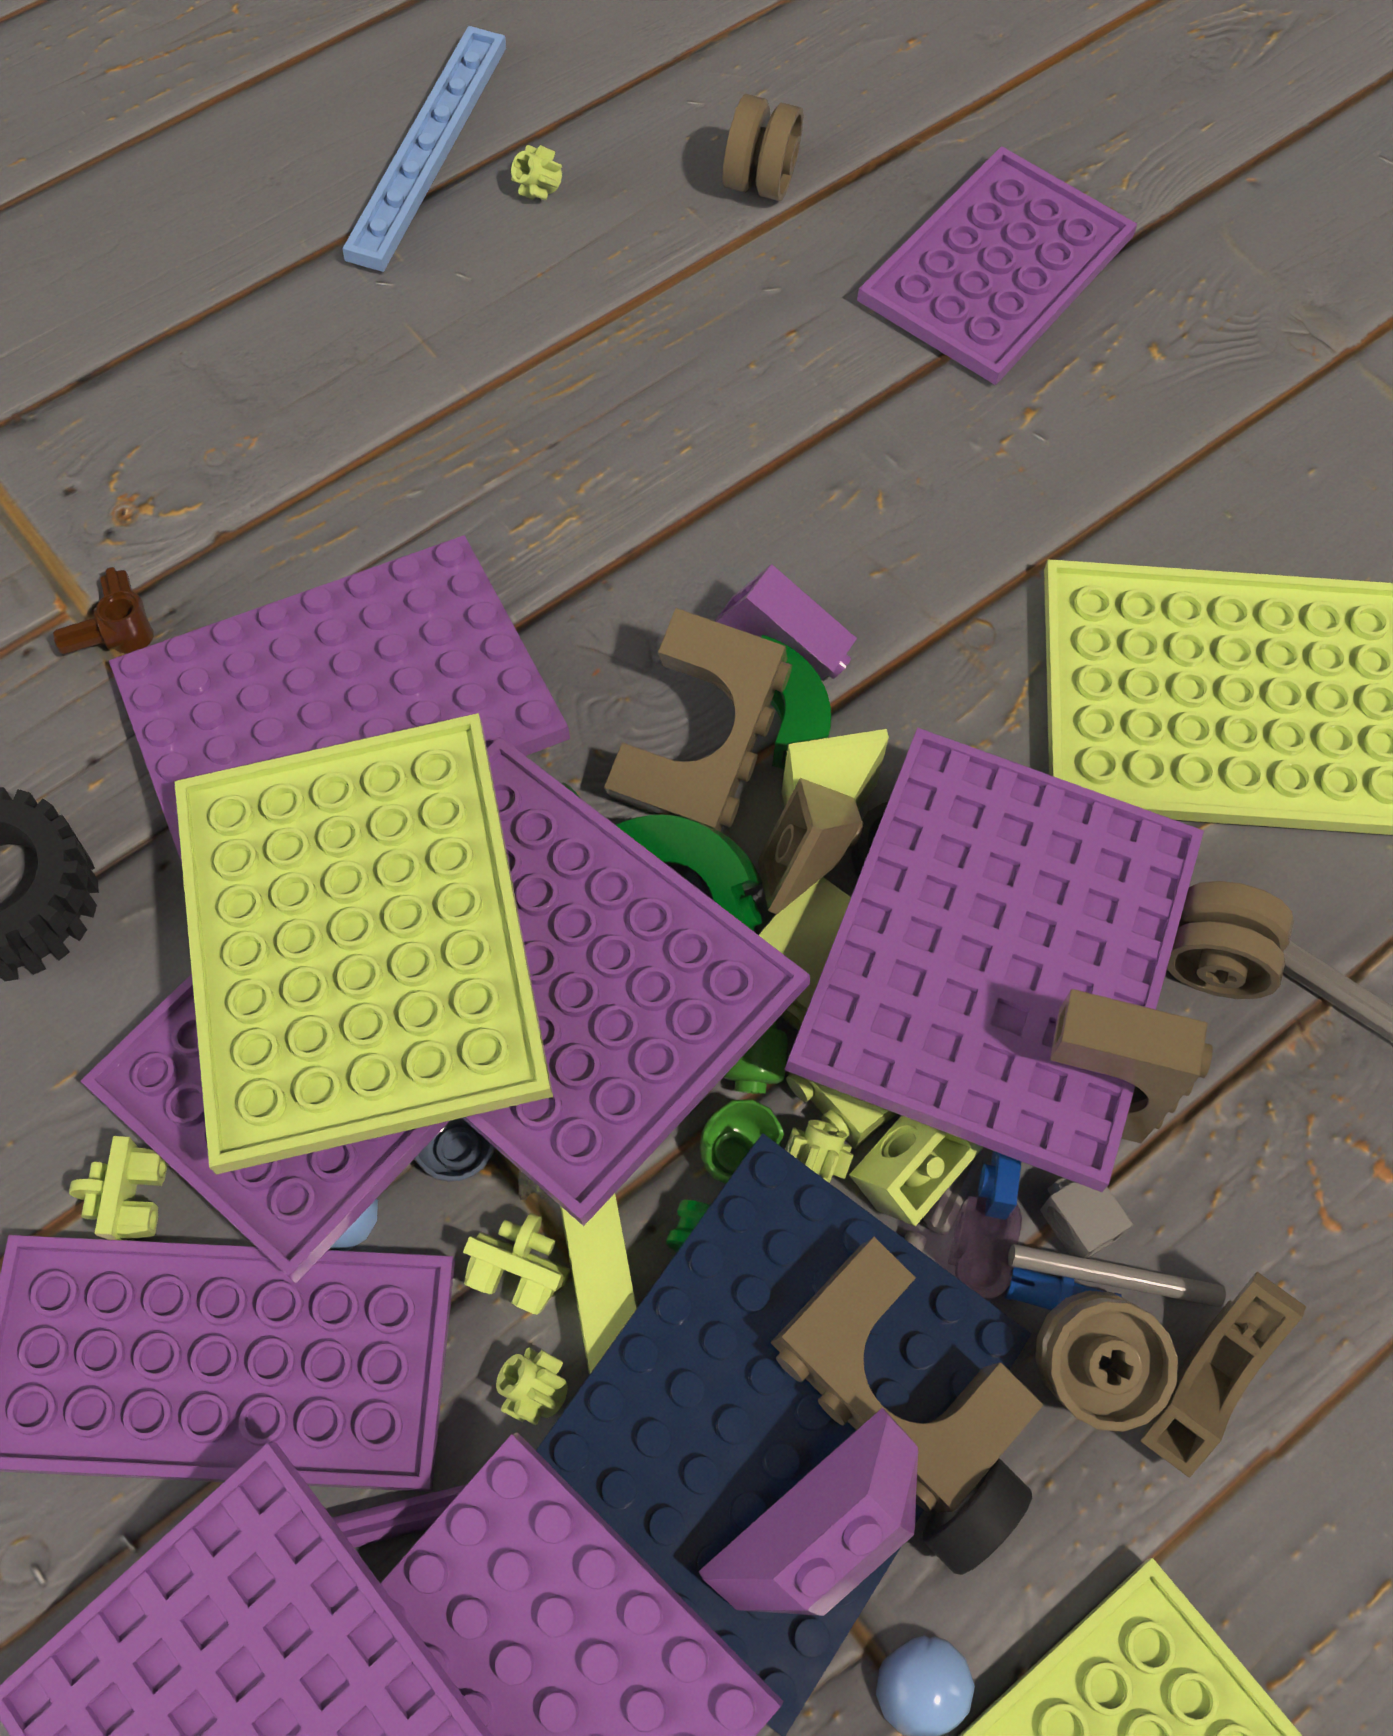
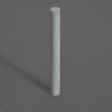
(1116, 1275)

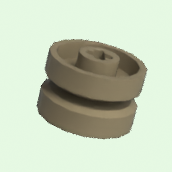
(762, 147)
(1231, 940)
(1139, 1369)

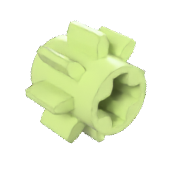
(536, 172)
(821, 1149)
(531, 1386)

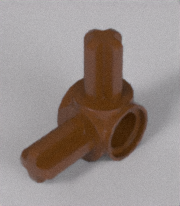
(117, 621)

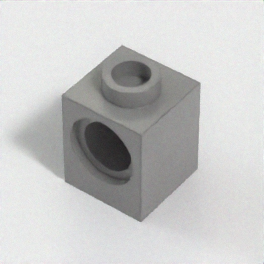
(1084, 1217)

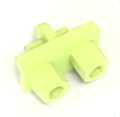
(112, 1191)
(537, 1274)

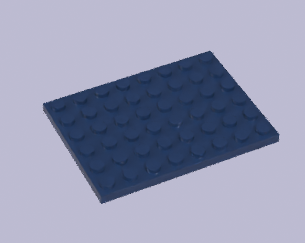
(702, 1429)

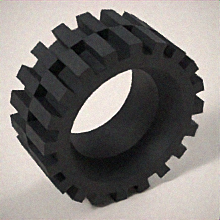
(58, 893)

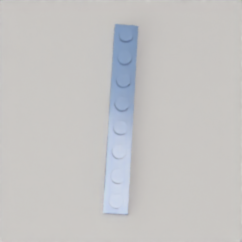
(424, 149)

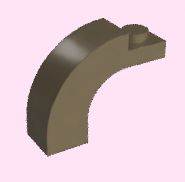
(1220, 1372)

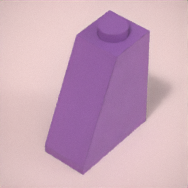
(782, 611)

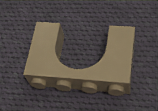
(749, 674)
(1136, 1044)
(828, 1348)

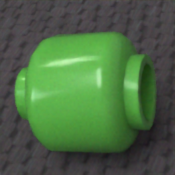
(761, 1063)

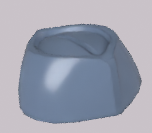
(455, 1152)

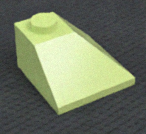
(839, 763)

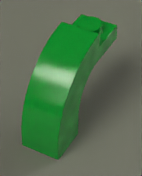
(801, 706)
(707, 852)

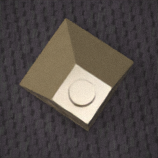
(807, 842)

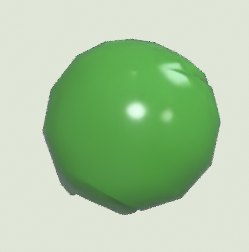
(733, 1132)

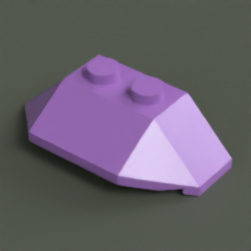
(825, 1528)

